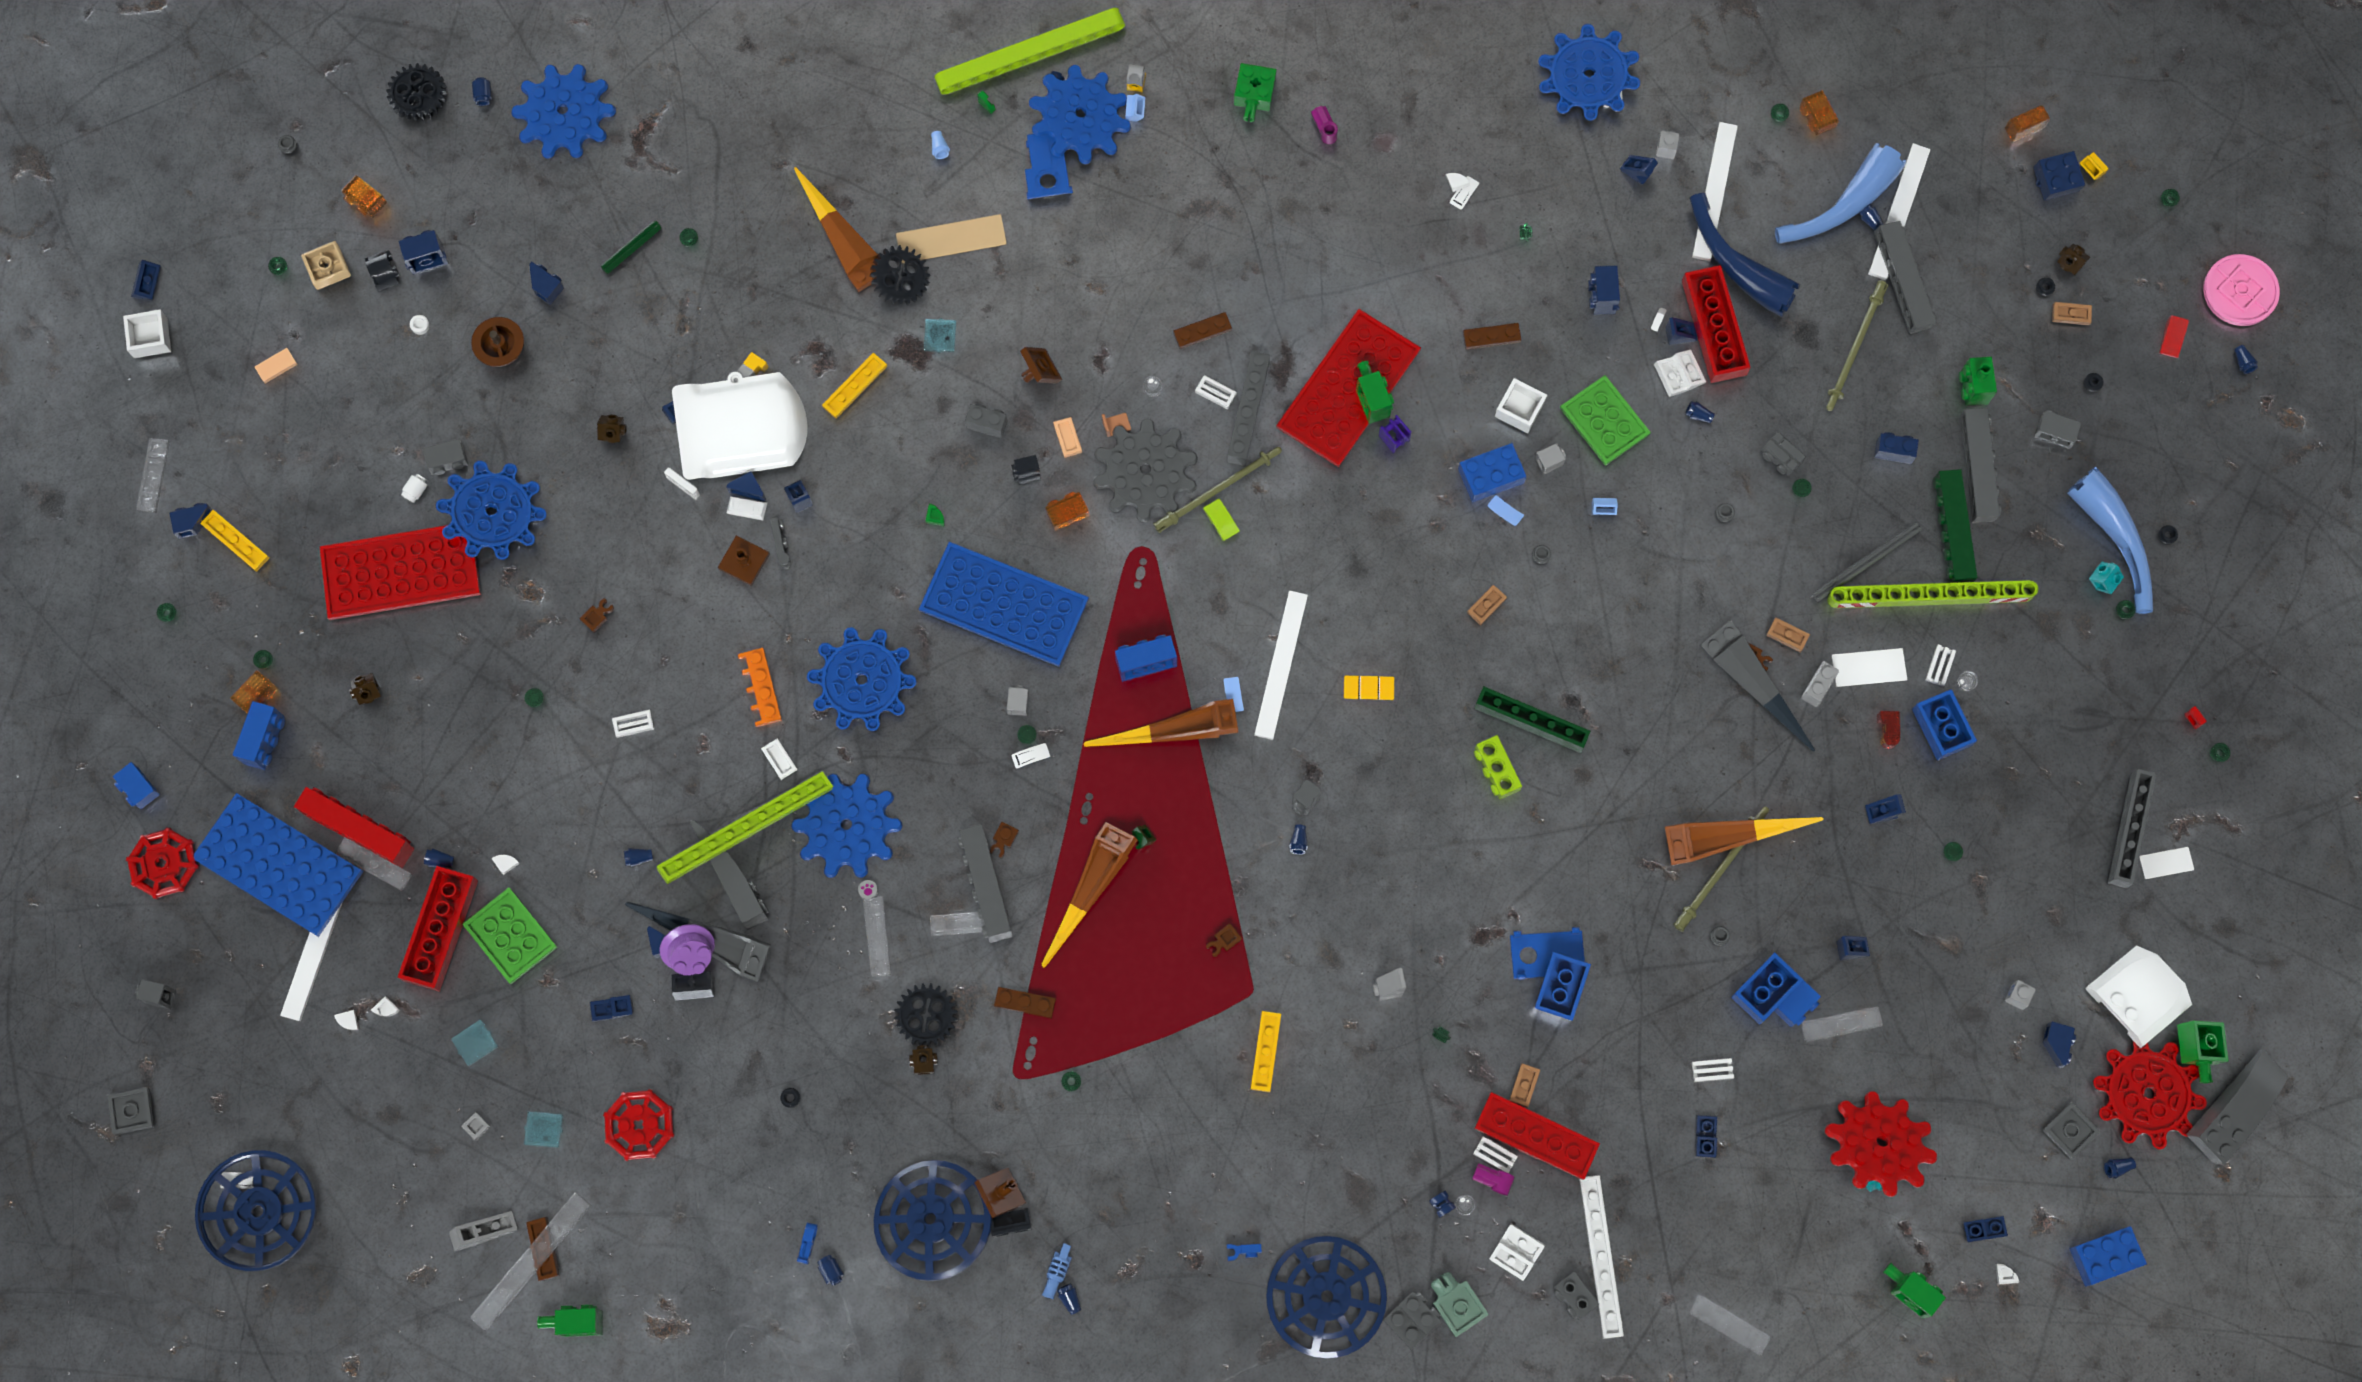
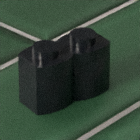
(1026, 469)

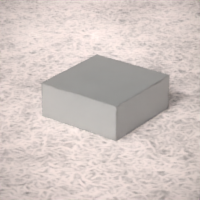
(475, 1126)

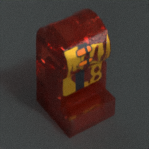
(1891, 728)

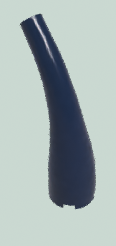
(1755, 279)

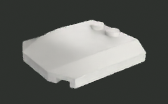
(2141, 994)

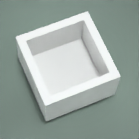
(147, 333)
(1521, 405)

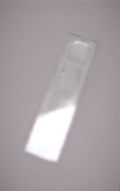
(152, 475)
(373, 864)
(956, 924)
(877, 937)
(1841, 1024)
(1730, 1325)

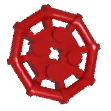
(171, 868)
(638, 1113)

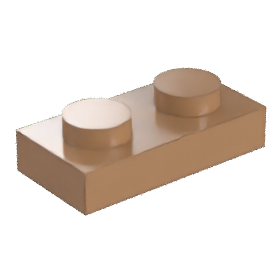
(2072, 313)
(1487, 605)
(1788, 635)
(1524, 1085)

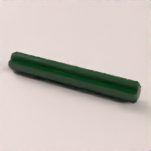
(631, 247)

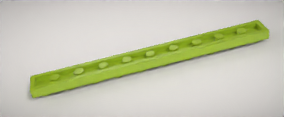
(744, 827)

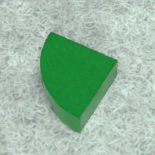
(982, 99)
(934, 516)

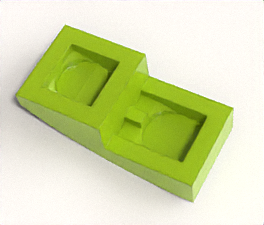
(1221, 519)

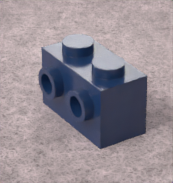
(1896, 448)

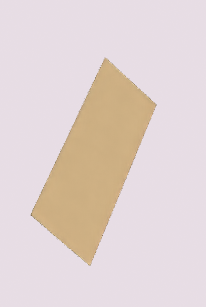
(954, 237)

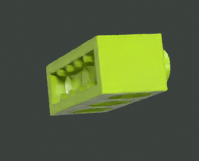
(1500, 758)

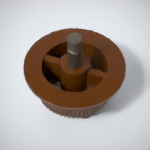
(497, 341)

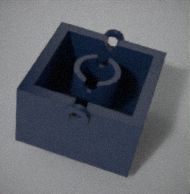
(2058, 176)
(423, 252)
(1604, 290)

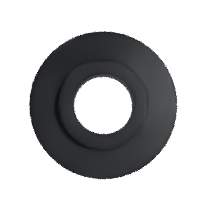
(2049, 283)
(2091, 386)
(2168, 529)
(790, 1091)

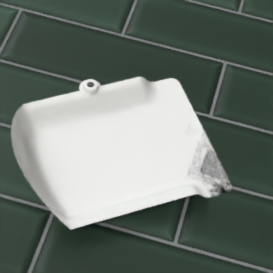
(739, 425)

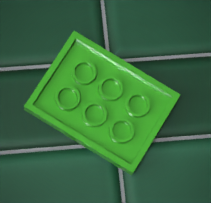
(1605, 420)
(509, 935)

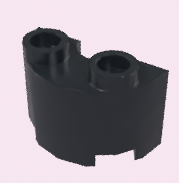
(381, 270)

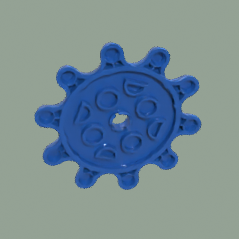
(1593, 54)
(564, 129)
(1076, 132)
(496, 491)
(849, 662)
(856, 844)

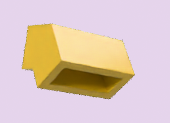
(2094, 166)

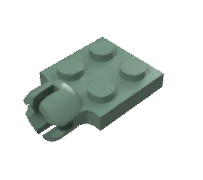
(1457, 1304)

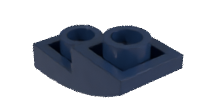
(1706, 1136)
(1985, 1229)

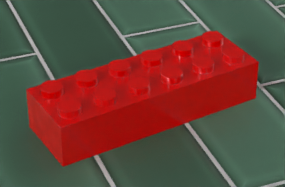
(1715, 324)
(351, 825)
(437, 928)

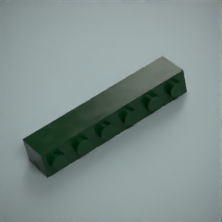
(1955, 526)
(1532, 719)

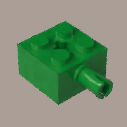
(1254, 89)
(1978, 381)
(1373, 394)
(2203, 1045)
(1915, 1291)
(574, 1321)

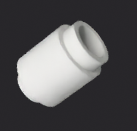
(414, 488)

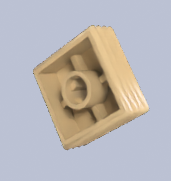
(315, 265)

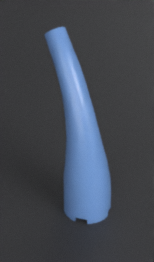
(1869, 182)
(2107, 509)

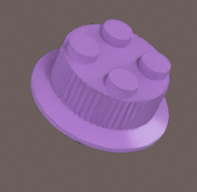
(687, 949)

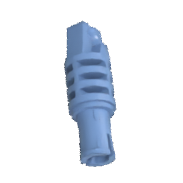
(1057, 1271)

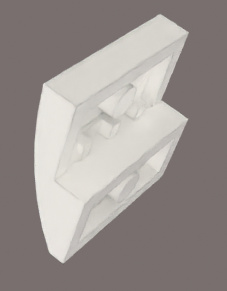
(1680, 373)
(1517, 1252)

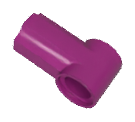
(1324, 124)
(1497, 1180)

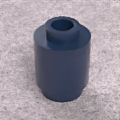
(481, 91)
(830, 1270)

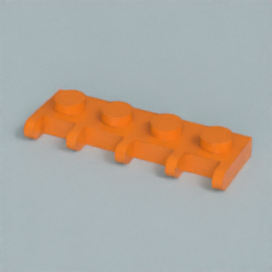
(762, 686)

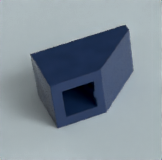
(544, 284)
(187, 520)
(2058, 1042)

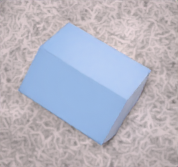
(1135, 107)
(1604, 502)

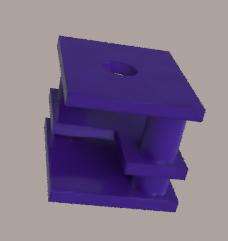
(1401, 430)

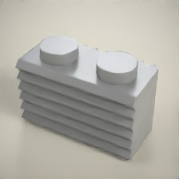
(1820, 684)

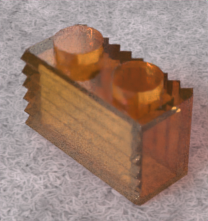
(1819, 113)
(2027, 123)
(363, 196)
(1067, 510)
(255, 689)

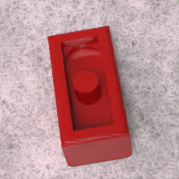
(2173, 336)

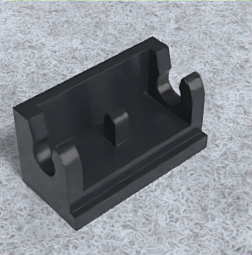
(692, 986)
(1011, 1223)

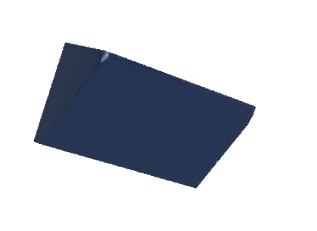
(145, 280)

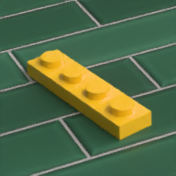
(854, 385)
(234, 540)
(1265, 1051)

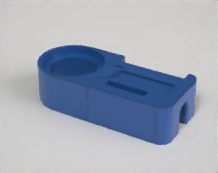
(807, 1243)

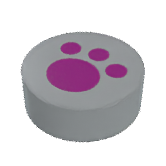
(867, 889)

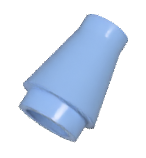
(939, 146)

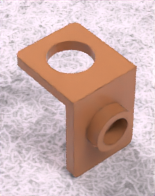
(1117, 420)

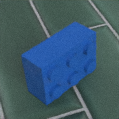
(1492, 472)
(1146, 657)
(1944, 725)
(259, 735)
(1562, 985)
(1767, 988)
(2108, 1256)

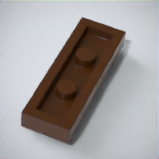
(1202, 330)
(1492, 336)
(1025, 1002)
(549, 1268)

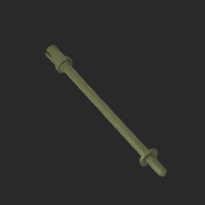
(1875, 299)
(1172, 517)
(1689, 912)

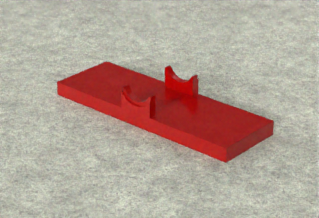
(1537, 1136)

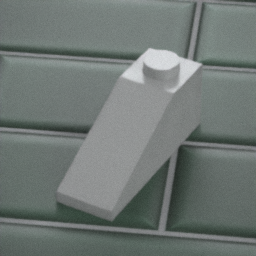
(1390, 985)
(482, 1230)

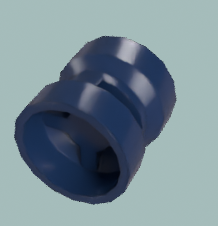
(1444, 1208)

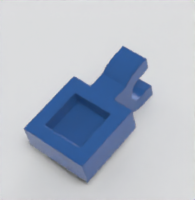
(1250, 1251)

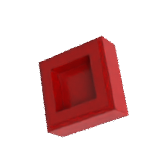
(2195, 717)

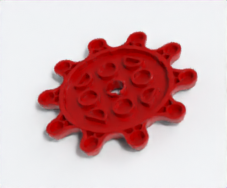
(2171, 1093)
(1874, 1162)

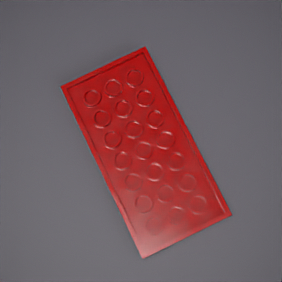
(1327, 409)
(396, 572)

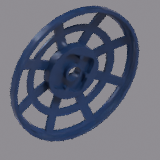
(245, 1205)
(934, 1232)
(1326, 1310)

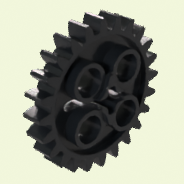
(427, 102)
(883, 270)
(908, 1013)

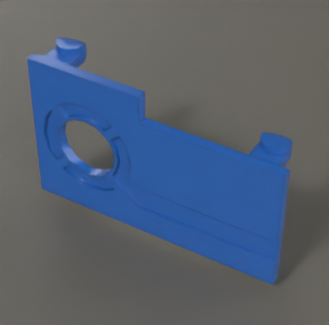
(1045, 163)
(1544, 944)

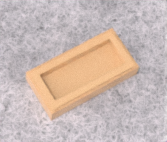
(275, 365)
(1067, 437)

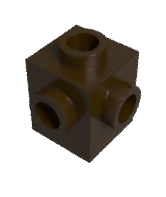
(2073, 258)
(611, 428)
(365, 689)
(926, 1067)

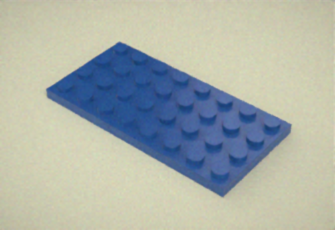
(1004, 604)
(277, 864)

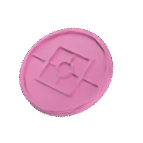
(2241, 290)

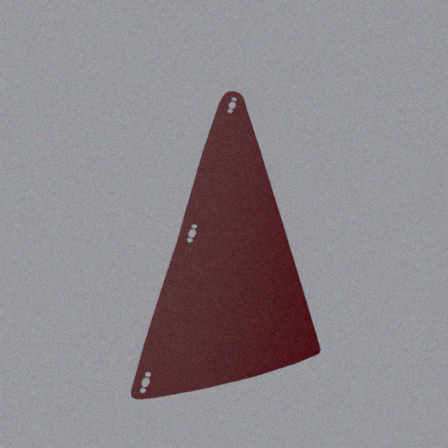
(1140, 951)

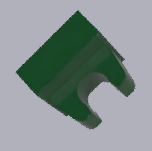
(1144, 836)

